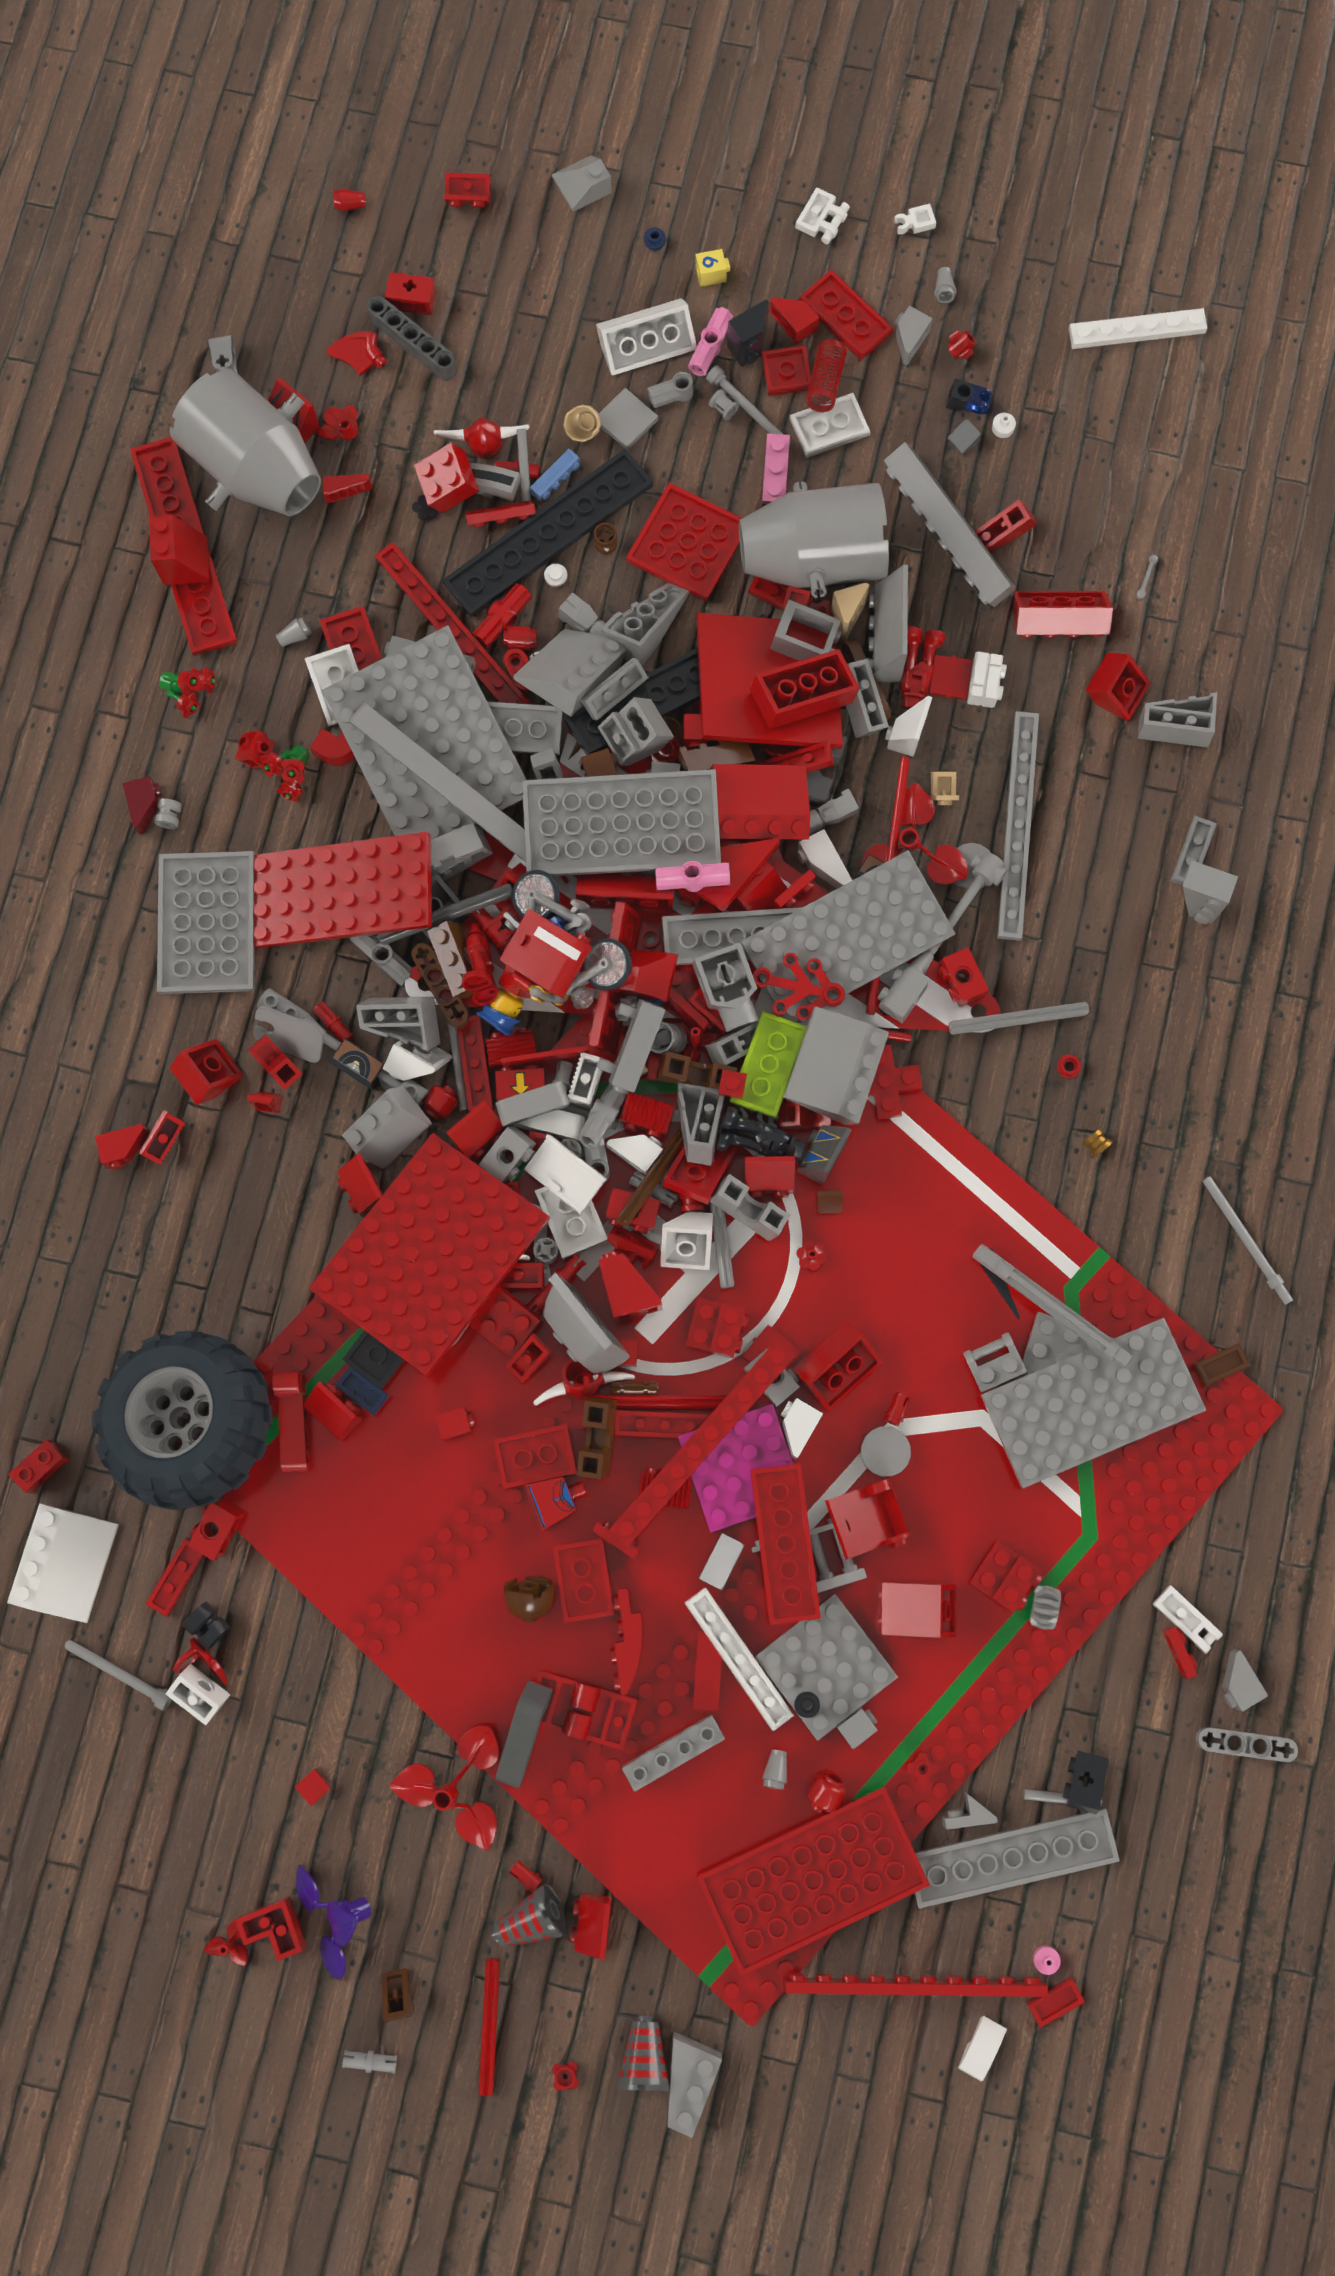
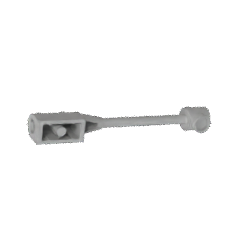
(911, 981)
(278, 1002)

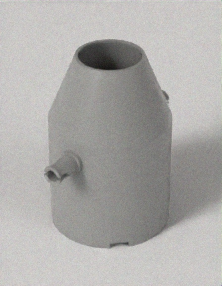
(246, 444)
(817, 537)

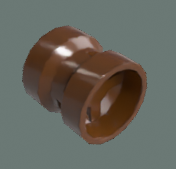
(607, 533)

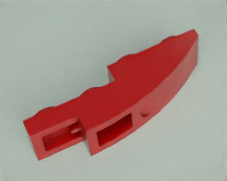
(626, 1652)

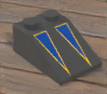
(823, 1152)

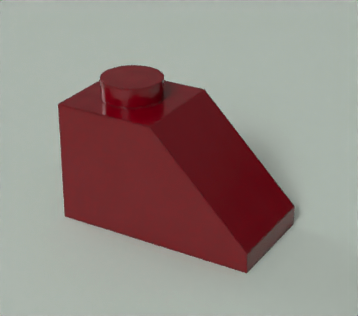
(142, 801)

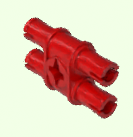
(494, 926)

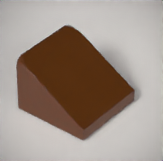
(829, 1201)

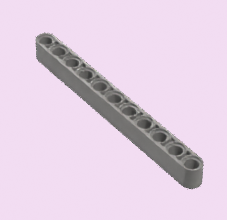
(440, 779)

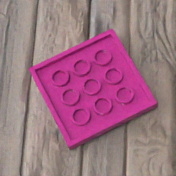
(725, 1476)

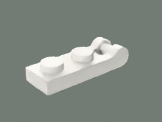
(1187, 1618)

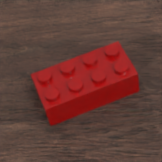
(804, 688)

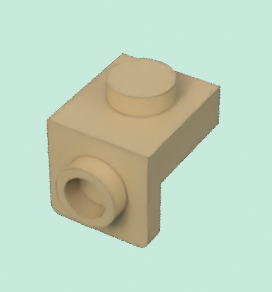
(943, 787)

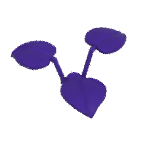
(342, 1918)

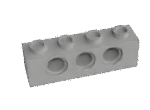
(673, 1752)

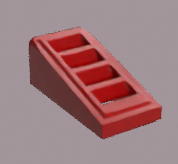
(344, 486)
(266, 1101)

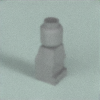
(580, 616)
(833, 811)

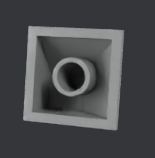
(583, 182)

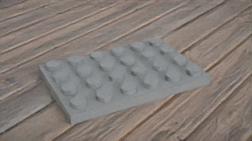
(206, 923)

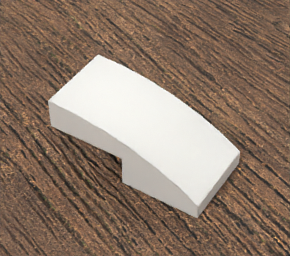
(982, 2048)

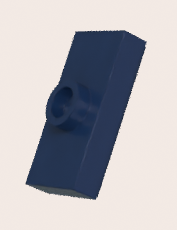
(362, 1390)

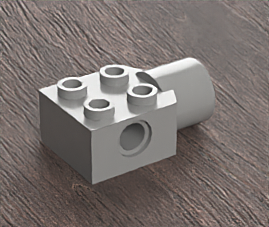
(728, 985)

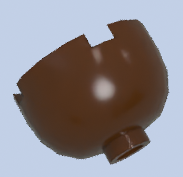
(529, 1598)

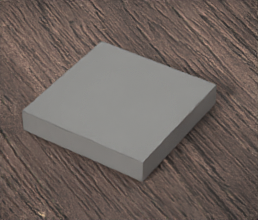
(627, 419)

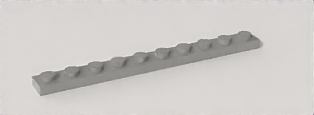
(1018, 826)

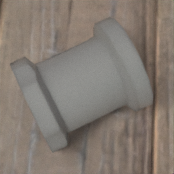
(723, 405)

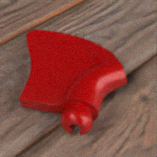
(358, 351)

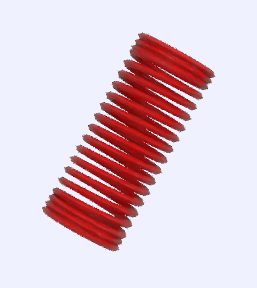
(815, 375)

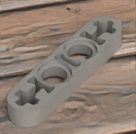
(1246, 1746)

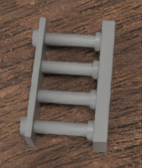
(826, 1578)

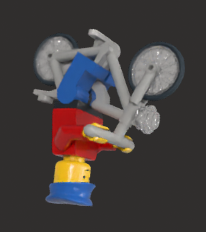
(604, 967)

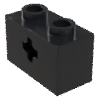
(1089, 1797)

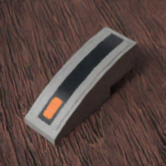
(495, 481)

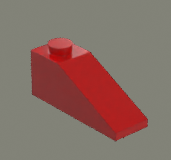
(1006, 526)

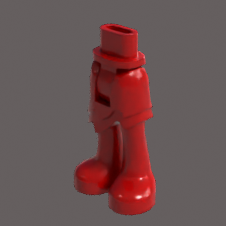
(917, 678)
(480, 978)

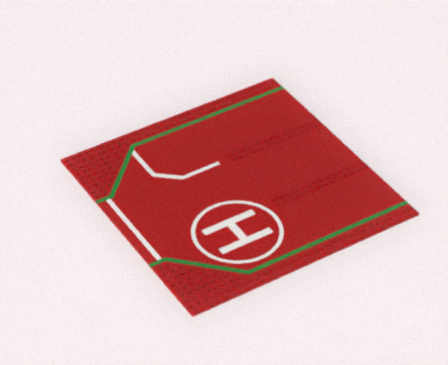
(417, 1536)

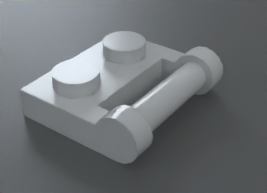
(998, 1370)

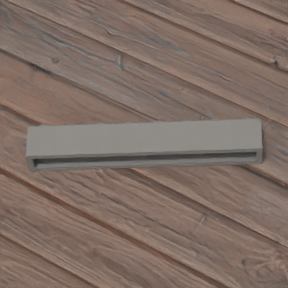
(949, 524)

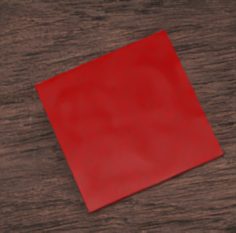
(728, 659)

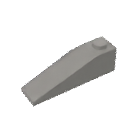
(646, 622)

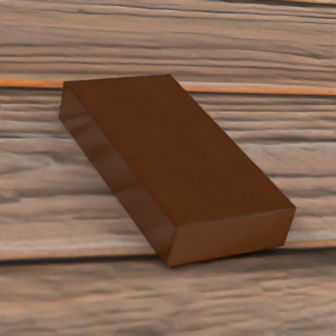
(1221, 1365)

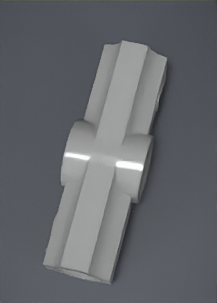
(393, 965)
(601, 1116)

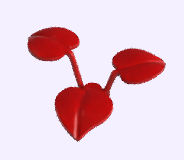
(948, 862)
(474, 1823)

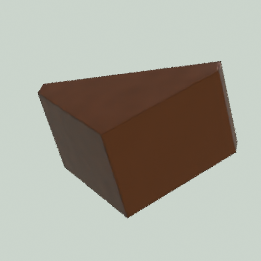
(396, 1995)

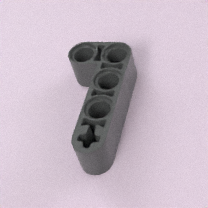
(523, 1734)

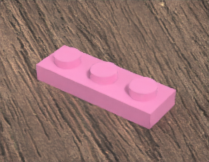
(775, 467)

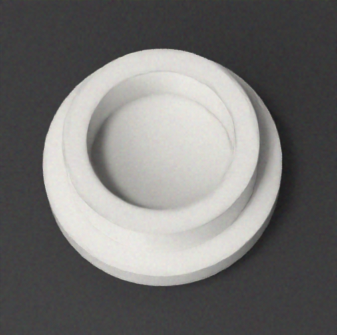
(555, 575)

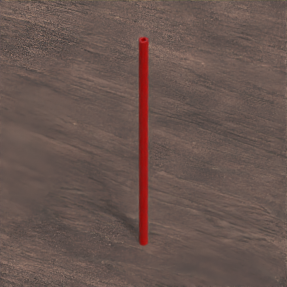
(892, 853)

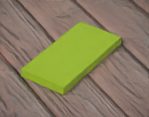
(770, 1063)

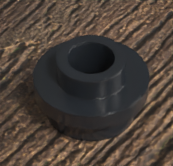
(809, 1712)

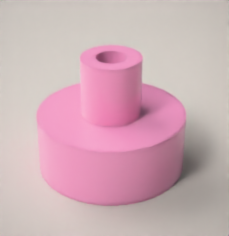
(1041, 1957)

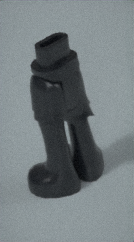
(768, 1139)

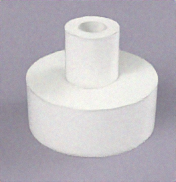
(1003, 425)

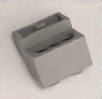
(635, 731)

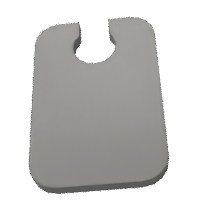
(291, 1034)

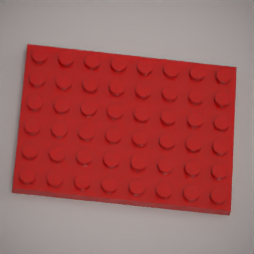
(429, 1254)

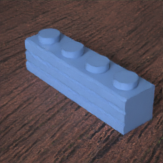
(555, 475)

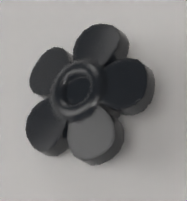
(422, 508)

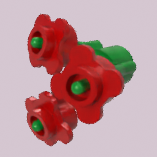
(186, 682)
(293, 769)

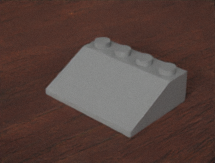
(889, 626)
(571, 668)
(836, 1065)

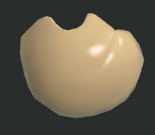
(582, 423)

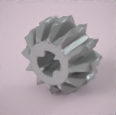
(1045, 1607)

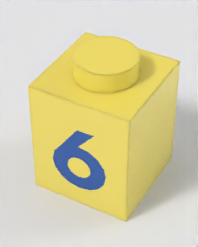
(712, 267)

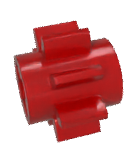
(961, 344)

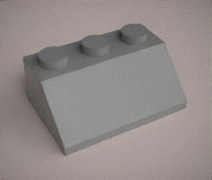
(387, 1127)

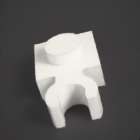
(918, 218)

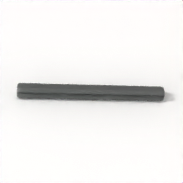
(455, 910)

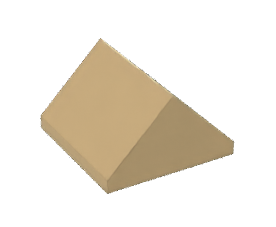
(847, 607)

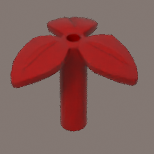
(695, 1041)
(220, 1946)

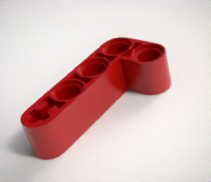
(293, 1422)

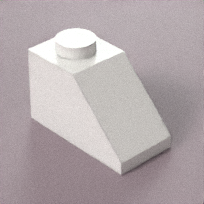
(637, 1151)

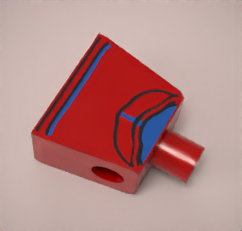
(553, 1500)

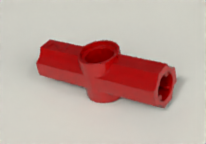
(501, 615)

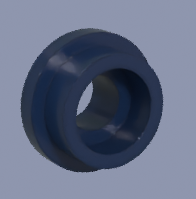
(654, 244)

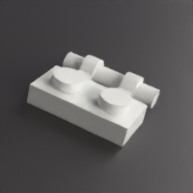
(815, 213)

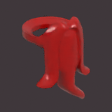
(199, 1652)

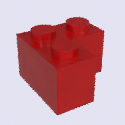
(279, 1923)

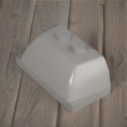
(581, 1328)

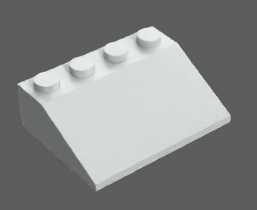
(63, 1563)

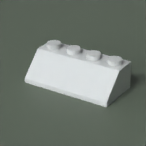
(647, 336)

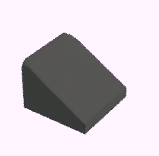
(965, 436)

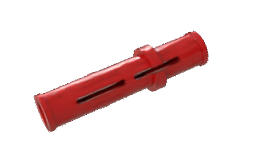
(567, 1272)

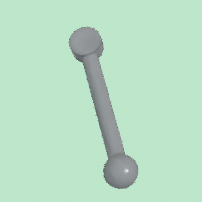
(1141, 593)

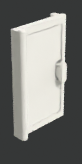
(560, 1167)

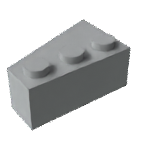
(458, 851)
(1207, 891)
(403, 1018)
(691, 2080)

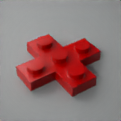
(890, 1082)

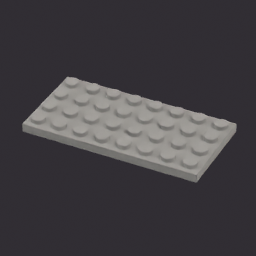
(621, 822)
(853, 931)
(1092, 1404)

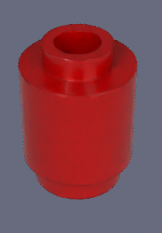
(520, 637)

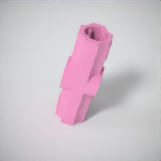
(705, 351)
(679, 876)

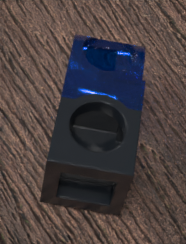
(969, 397)

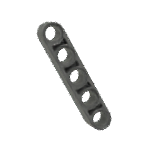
(406, 329)

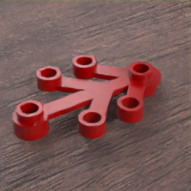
(802, 987)

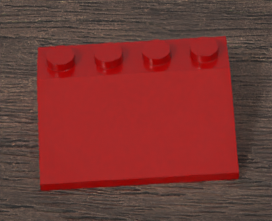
(762, 801)

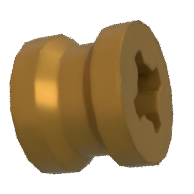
(1097, 1143)

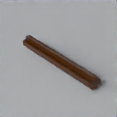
(651, 1180)

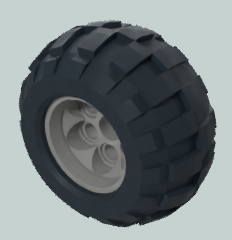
(133, 1411)

